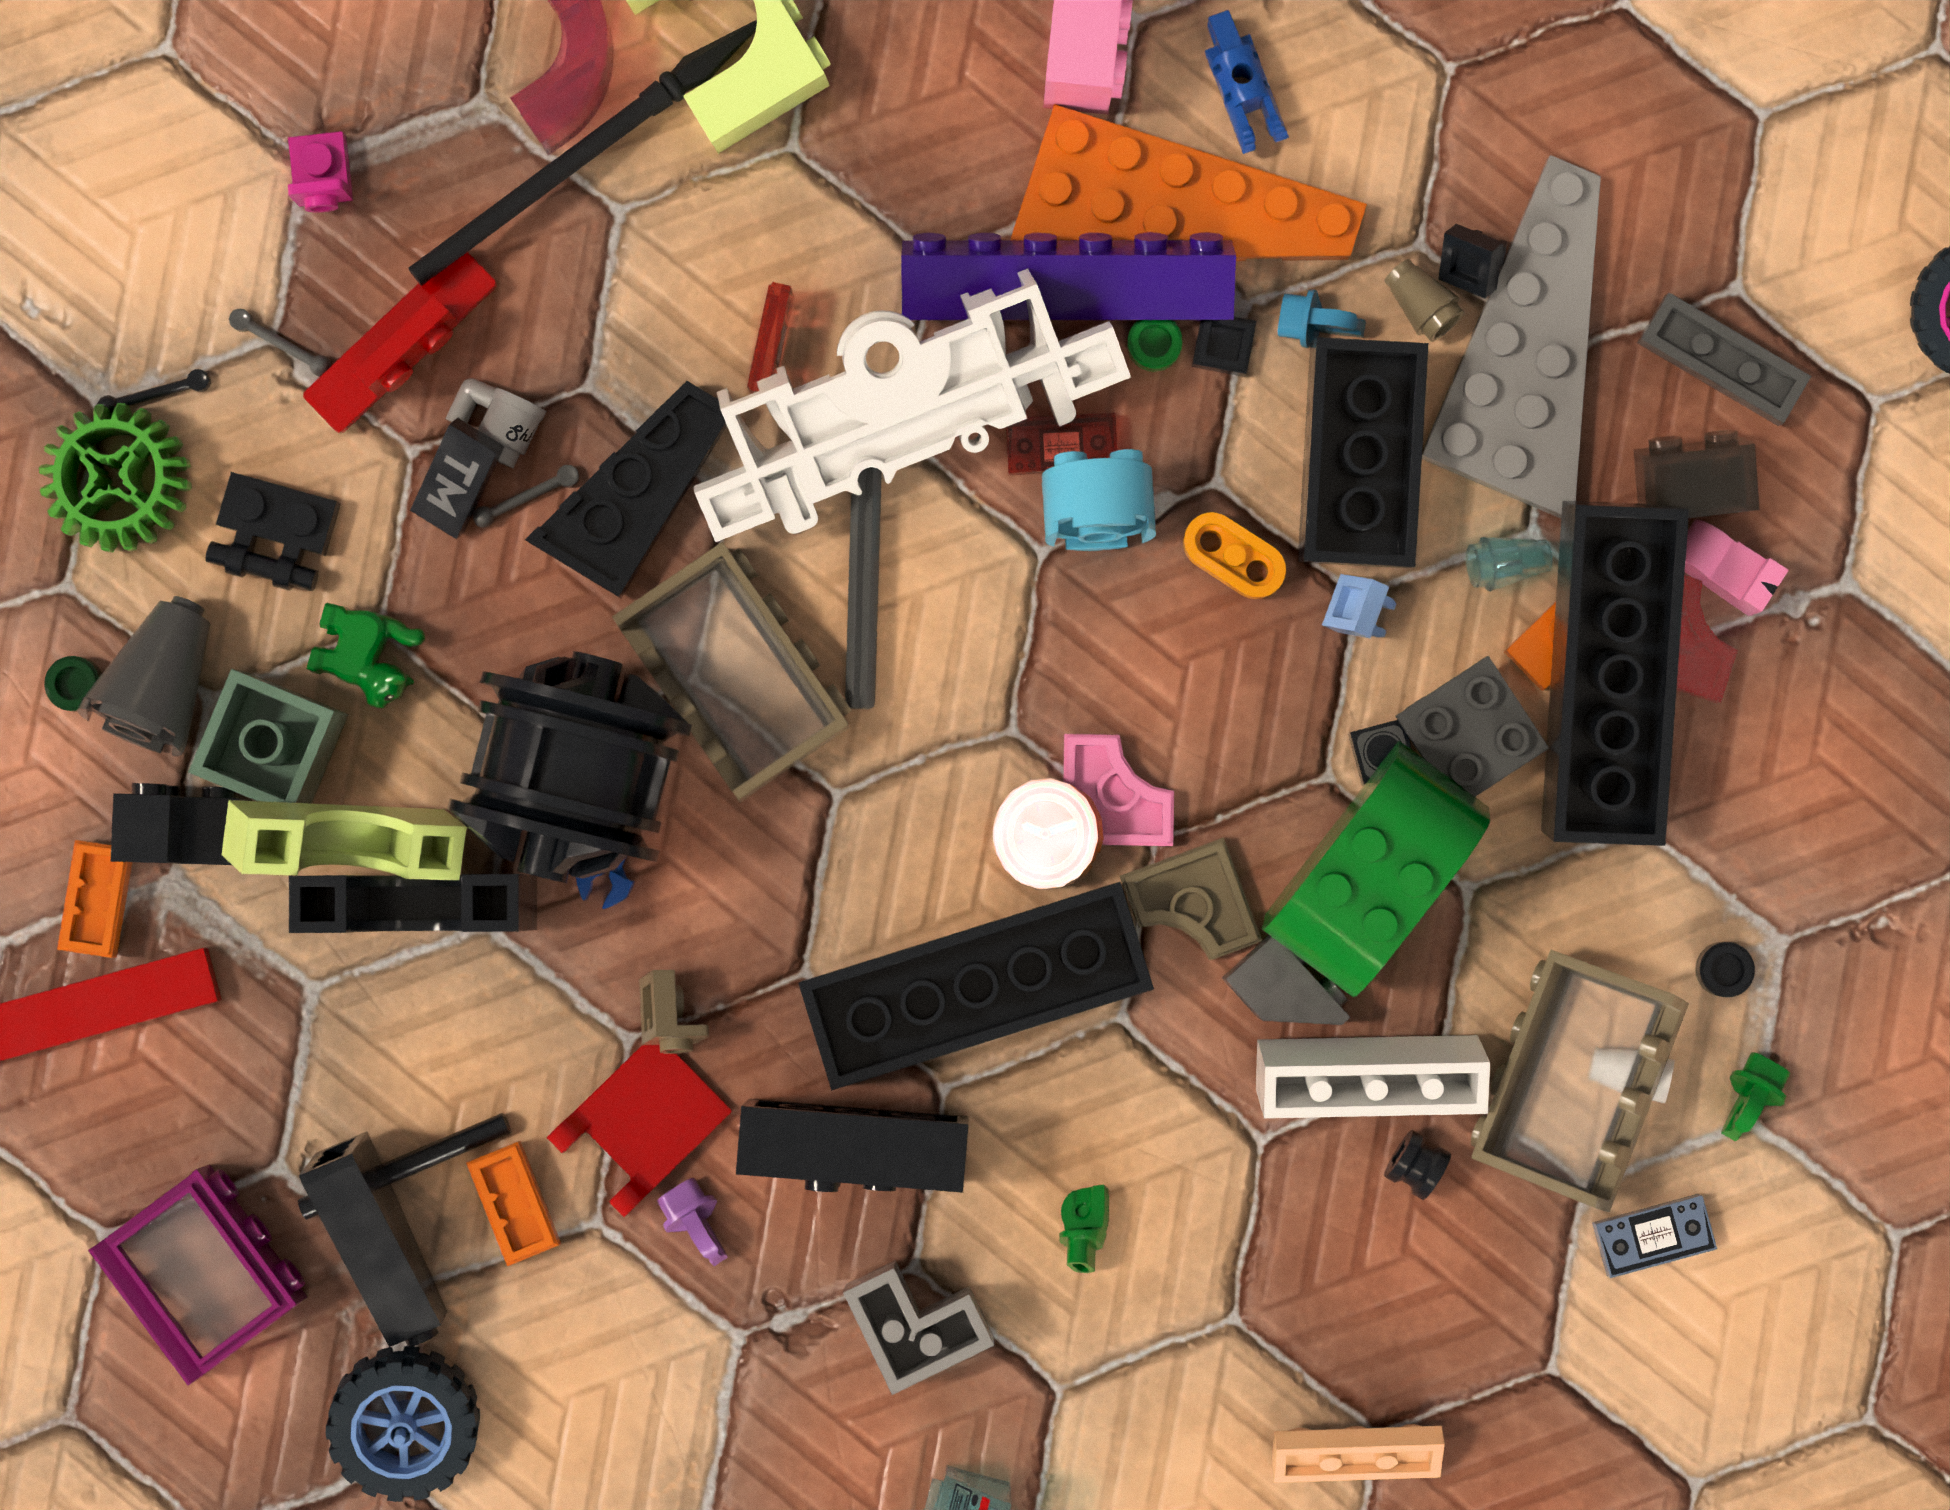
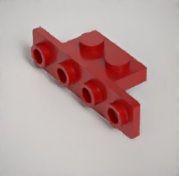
(397, 342)

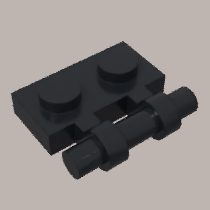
(278, 515)

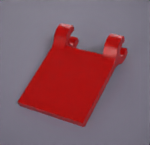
(645, 1119)

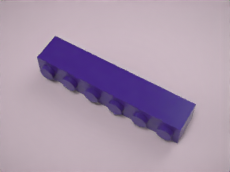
(1075, 277)

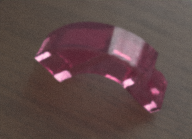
(576, 83)

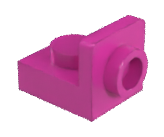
(320, 171)

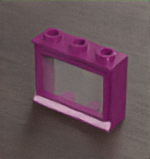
(199, 1272)

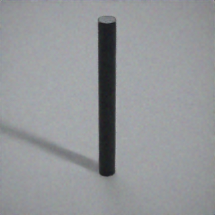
(434, 1153)

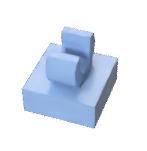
(1357, 606)

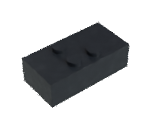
(1362, 452)
(852, 1146)

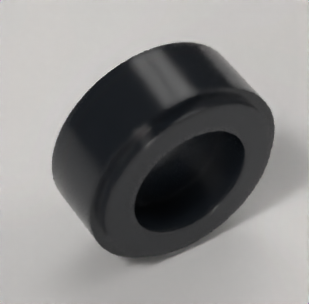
(1725, 969)

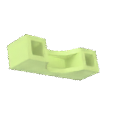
(294, 836)

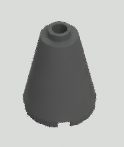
(154, 679)

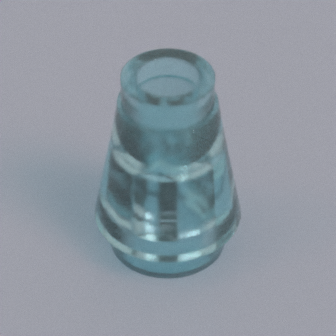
(1505, 561)

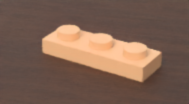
(1357, 1453)

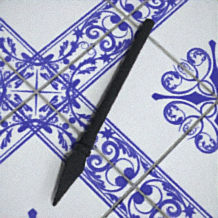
(689, 73)

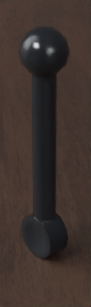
(197, 380)

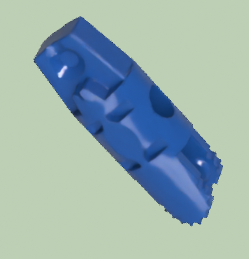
(1234, 58)

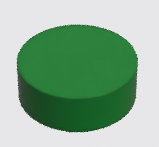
(1154, 344)

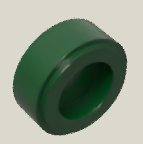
(69, 681)

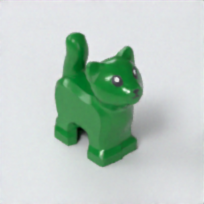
(358, 651)

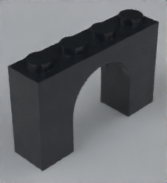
(405, 904)

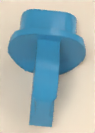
(1305, 318)

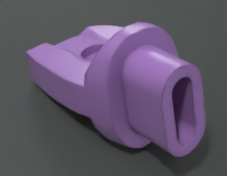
(687, 1211)

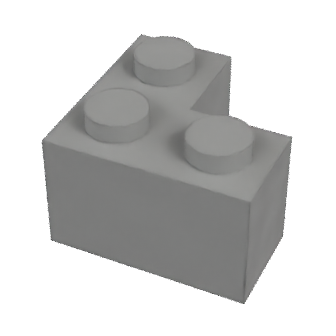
(912, 1341)

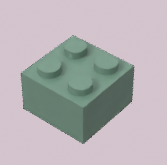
(267, 741)

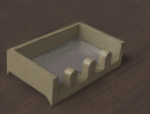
(733, 670)
(1578, 1079)

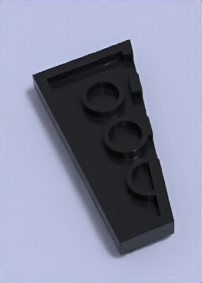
(627, 503)

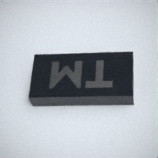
(457, 478)

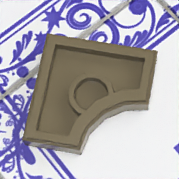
(1195, 894)

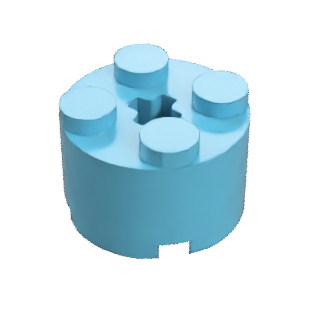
(1098, 500)

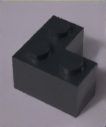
(167, 828)

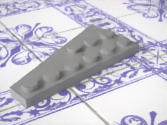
(1522, 378)

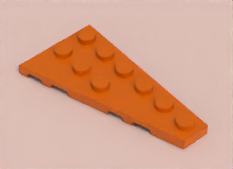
(1133, 183)

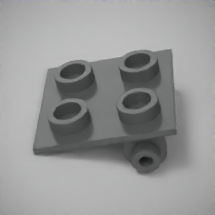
(1473, 728)

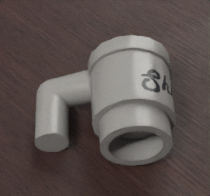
(507, 420)

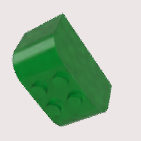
(1378, 870)

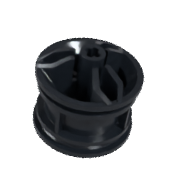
(570, 767)

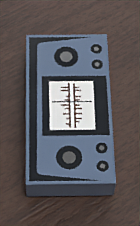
(1654, 1235)

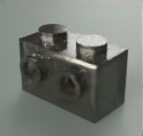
(1699, 476)

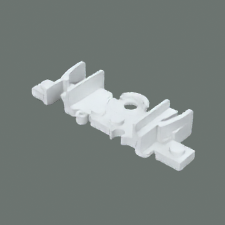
(904, 415)

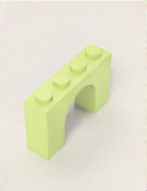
(765, 83)

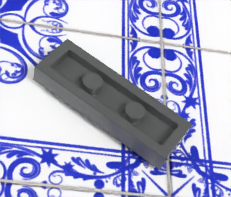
(1724, 359)

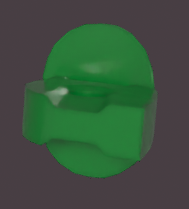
(1758, 1086)
(1085, 1223)

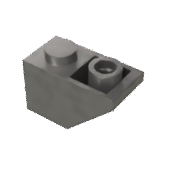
(1282, 990)

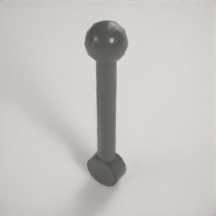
(243, 321)
(566, 476)

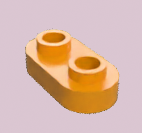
(1236, 552)

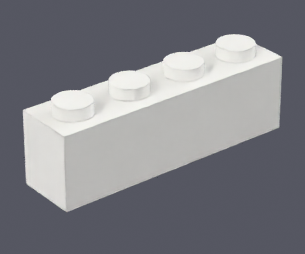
(1372, 1076)

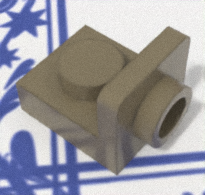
(660, 1007)

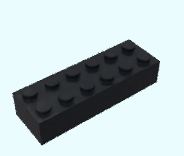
(1614, 672)
(975, 985)

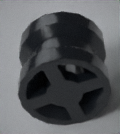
(1417, 1165)

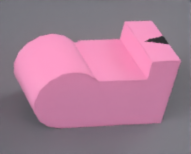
(1731, 568)

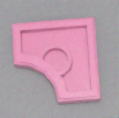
(1129, 806)

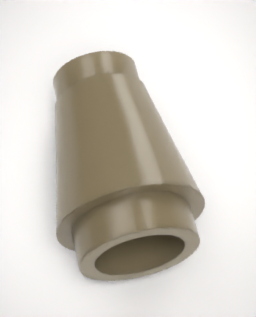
(1424, 300)

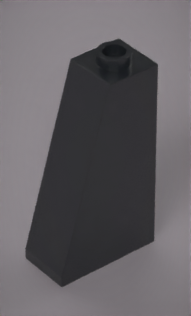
(374, 1239)

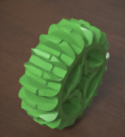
(99, 490)

